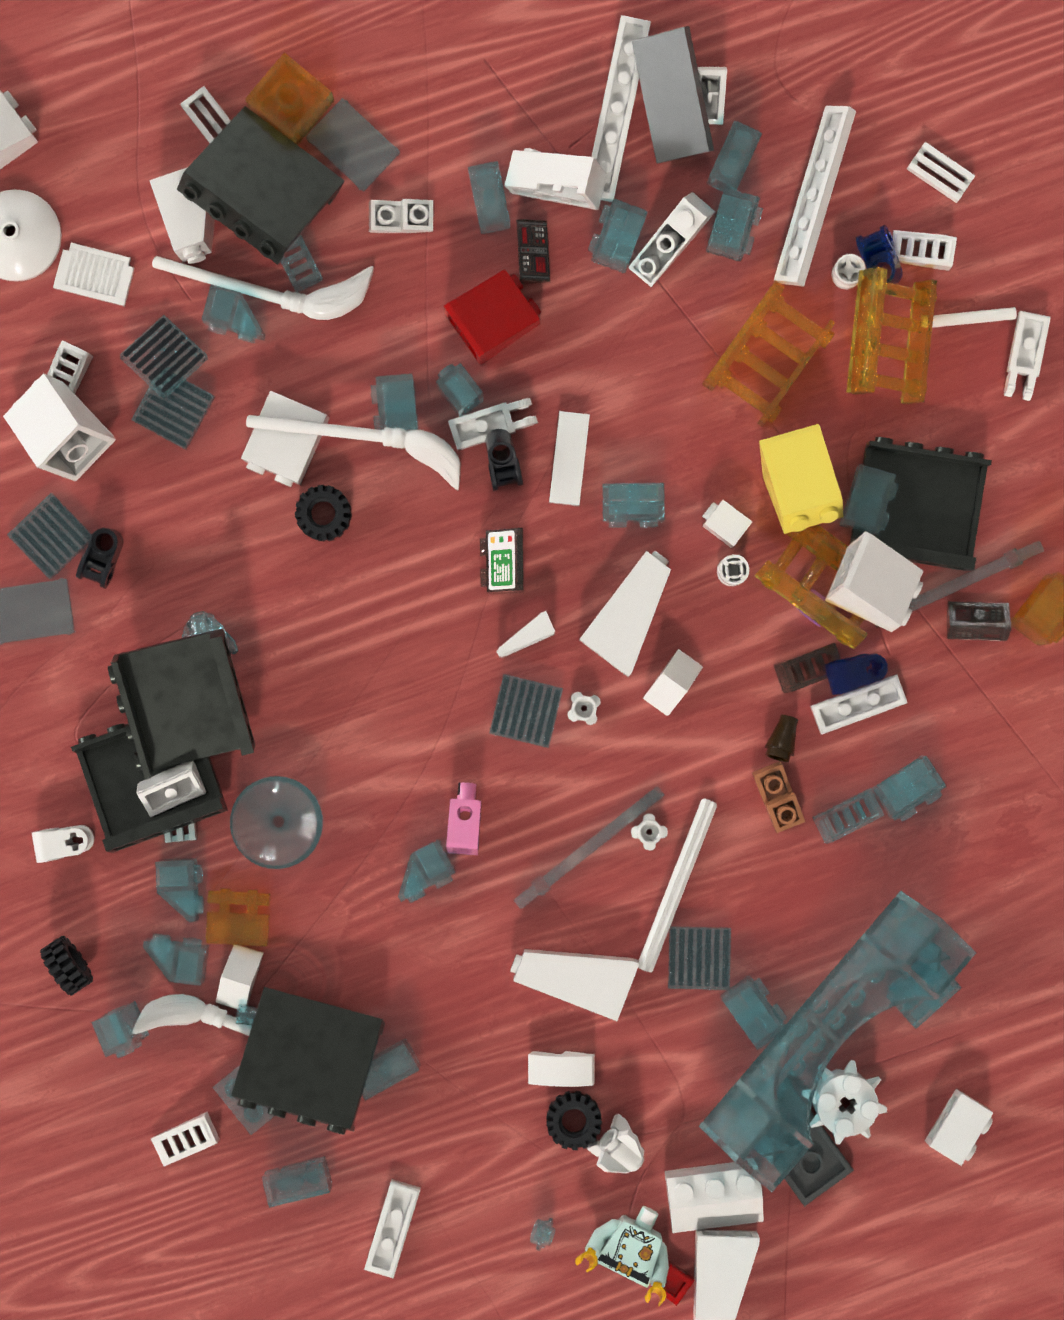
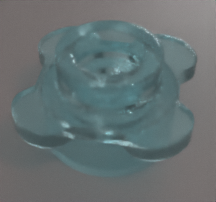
(542, 1233)

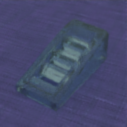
(307, 281)
(826, 828)

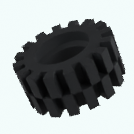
(323, 494)
(66, 965)
(587, 1133)

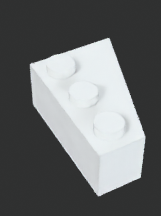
(556, 178)

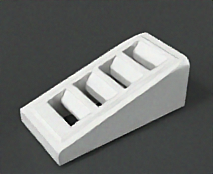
(924, 238)
(79, 369)
(533, 632)
(207, 1127)

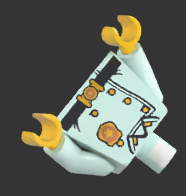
(631, 1250)

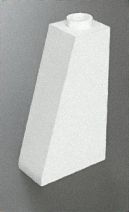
(626, 617)
(580, 979)
(722, 1271)

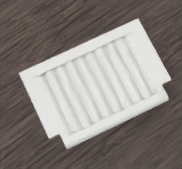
(94, 274)

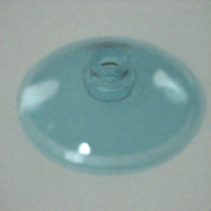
(254, 825)

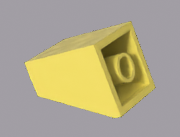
(801, 479)

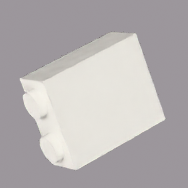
(281, 451)

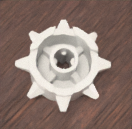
(858, 1115)

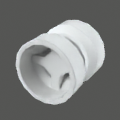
(849, 266)
(729, 573)

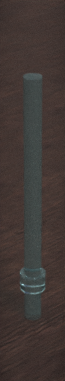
(1011, 559)
(541, 885)

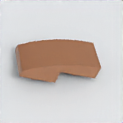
(778, 797)

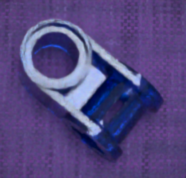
(879, 250)
(851, 673)

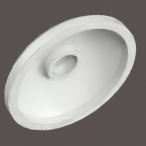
(35, 239)

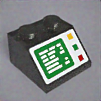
(503, 561)

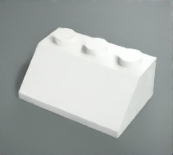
(713, 1197)

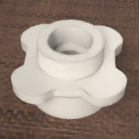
(591, 703)
(658, 832)

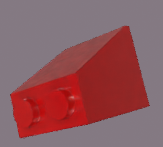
(492, 315)

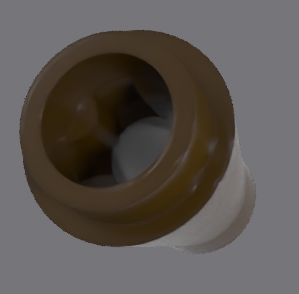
(782, 740)

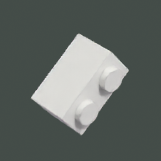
(959, 1127)

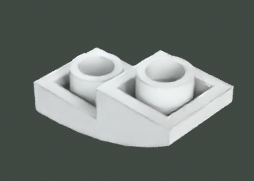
(400, 216)
(561, 1070)

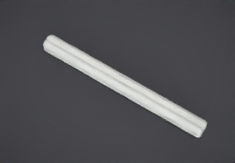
(677, 885)

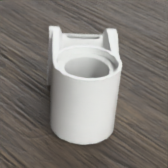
(58, 843)

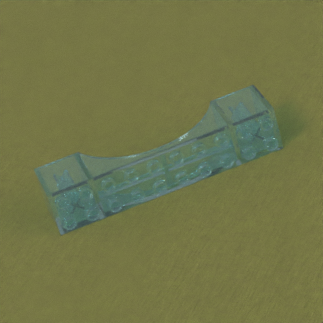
(896, 961)

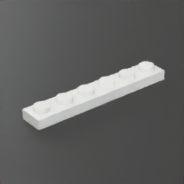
(618, 102)
(815, 195)

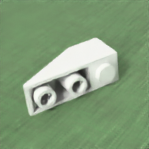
(671, 238)

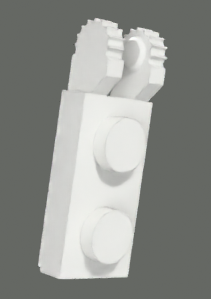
(1026, 352)
(474, 427)

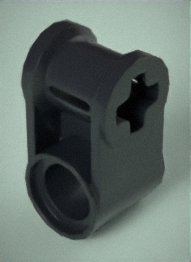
(503, 464)
(99, 559)

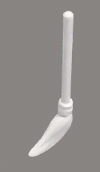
(320, 305)
(418, 443)
(184, 1010)

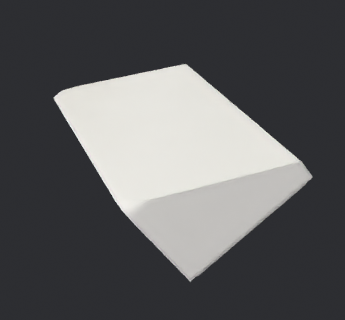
(170, 788)

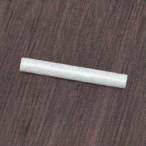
(974, 317)

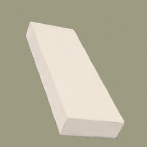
(569, 458)
(858, 704)
(392, 1228)

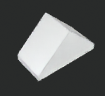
(714, 89)
(673, 682)
(239, 976)

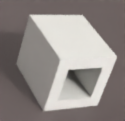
(725, 522)

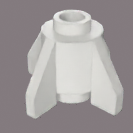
(618, 1148)

